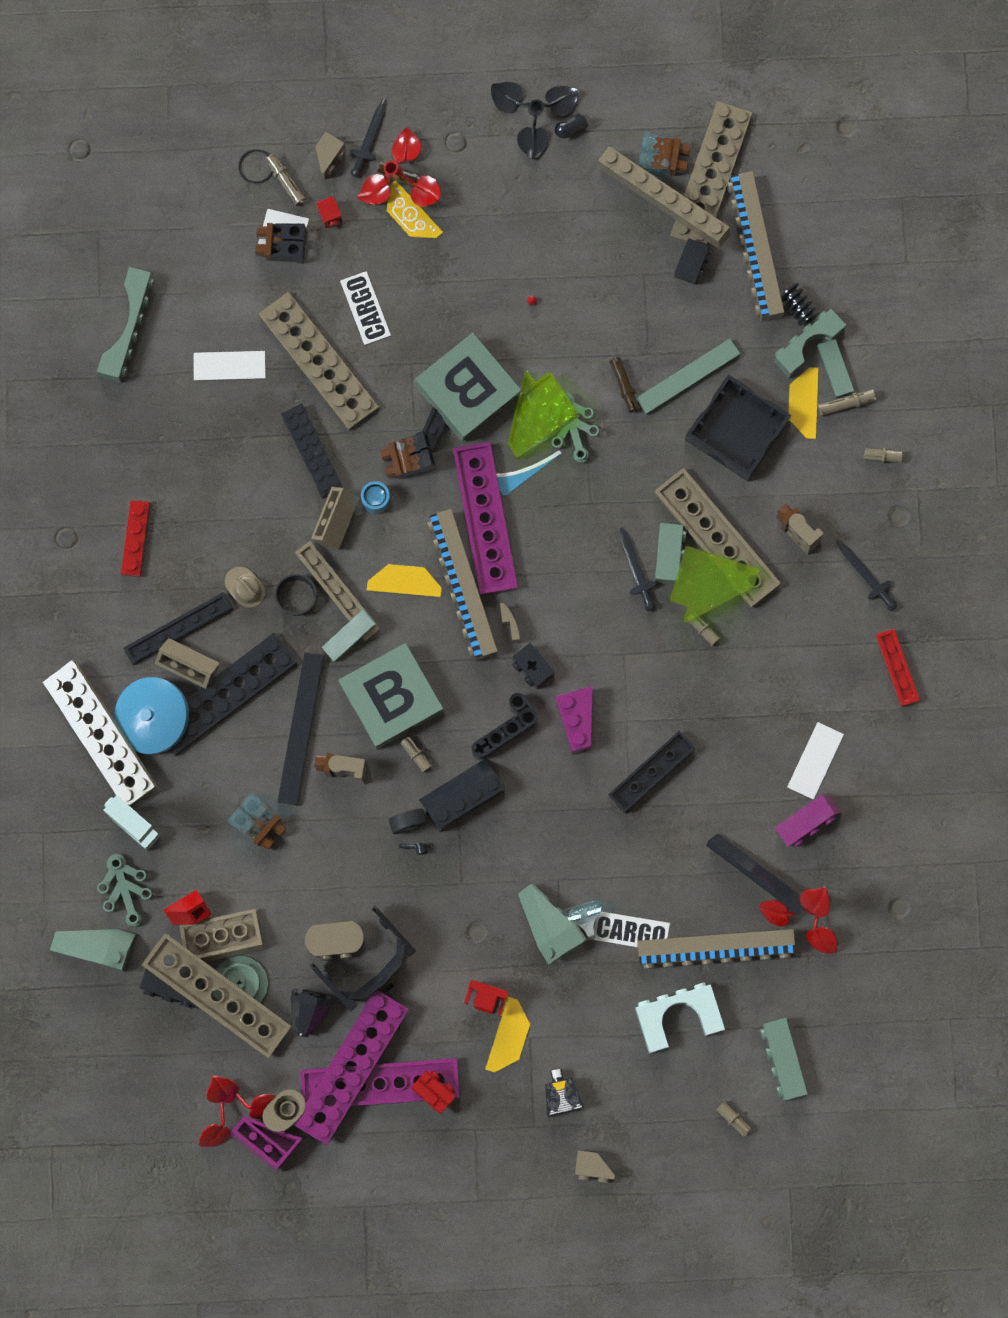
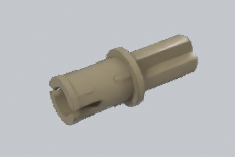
(883, 455)
(704, 630)
(416, 754)
(733, 1119)

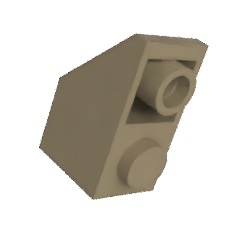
(329, 151)
(591, 1165)

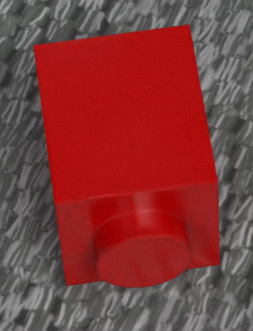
(329, 212)

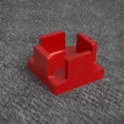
(486, 997)

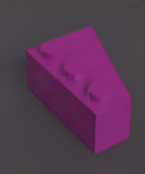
(576, 717)
(808, 820)
(267, 1145)

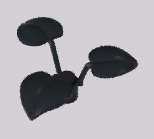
(533, 140)

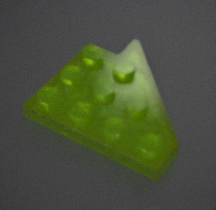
(539, 413)
(709, 581)

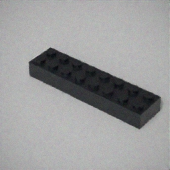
(311, 449)
(651, 772)

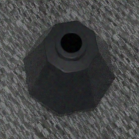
(308, 1010)

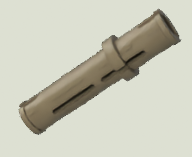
(281, 173)
(854, 400)

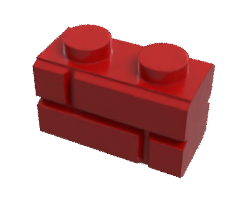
(434, 1092)

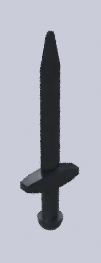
(363, 153)
(642, 586)
(877, 589)

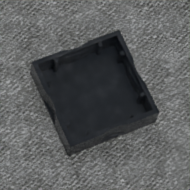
(738, 428)

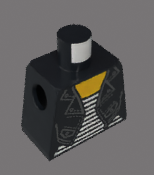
(561, 1095)

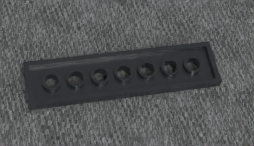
(238, 696)

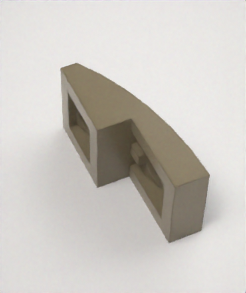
(508, 619)

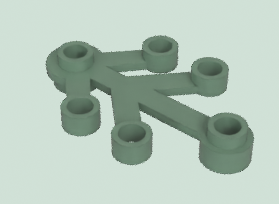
(572, 426)
(123, 887)

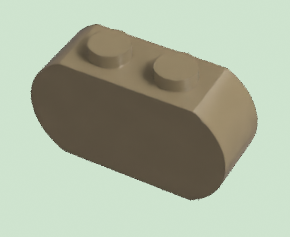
(334, 939)

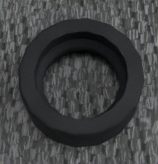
(408, 821)

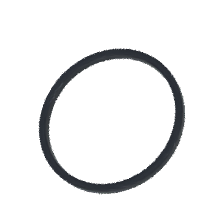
(255, 182)

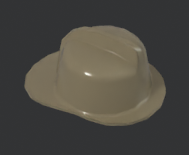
(244, 587)
(284, 1110)

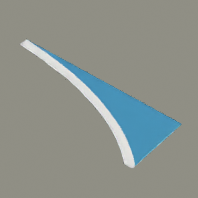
(509, 481)

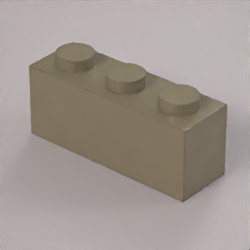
(335, 518)
(187, 663)

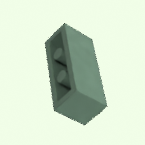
(669, 552)

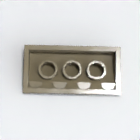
(223, 936)

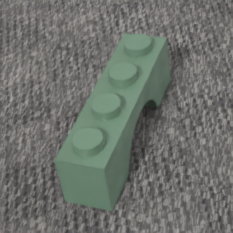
(826, 327)

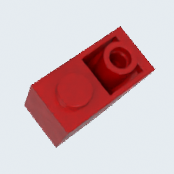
(188, 910)

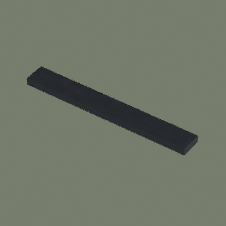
(300, 729)

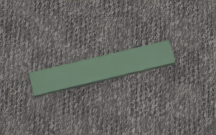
(687, 376)

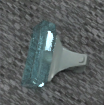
(585, 916)

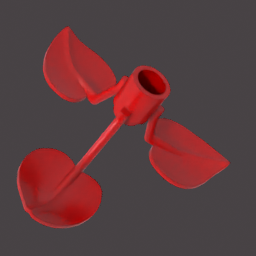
(376, 189)
(816, 903)
(224, 1091)

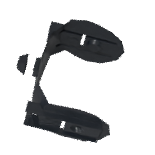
(382, 978)

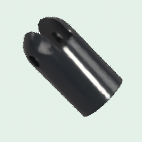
(571, 126)

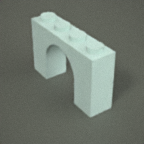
(131, 822)
(699, 999)

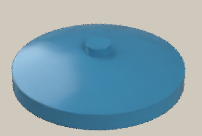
(152, 715)

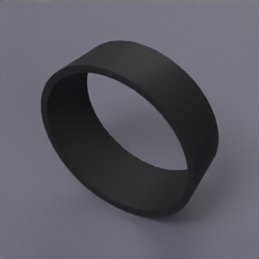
(292, 577)

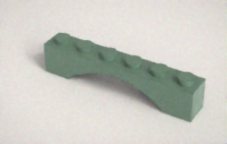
(114, 361)

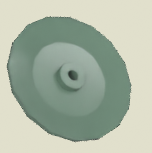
(248, 972)

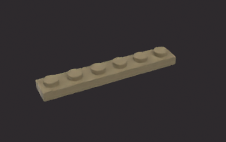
(332, 584)

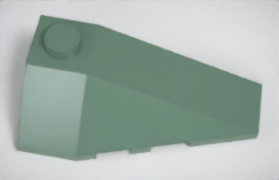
(551, 929)
(102, 947)

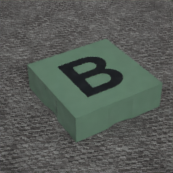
(467, 386)
(391, 696)

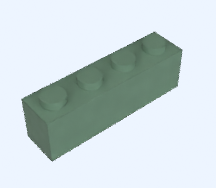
(784, 1059)

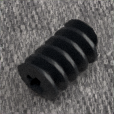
(798, 305)

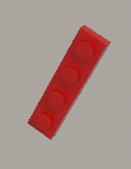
(135, 538)
(897, 668)

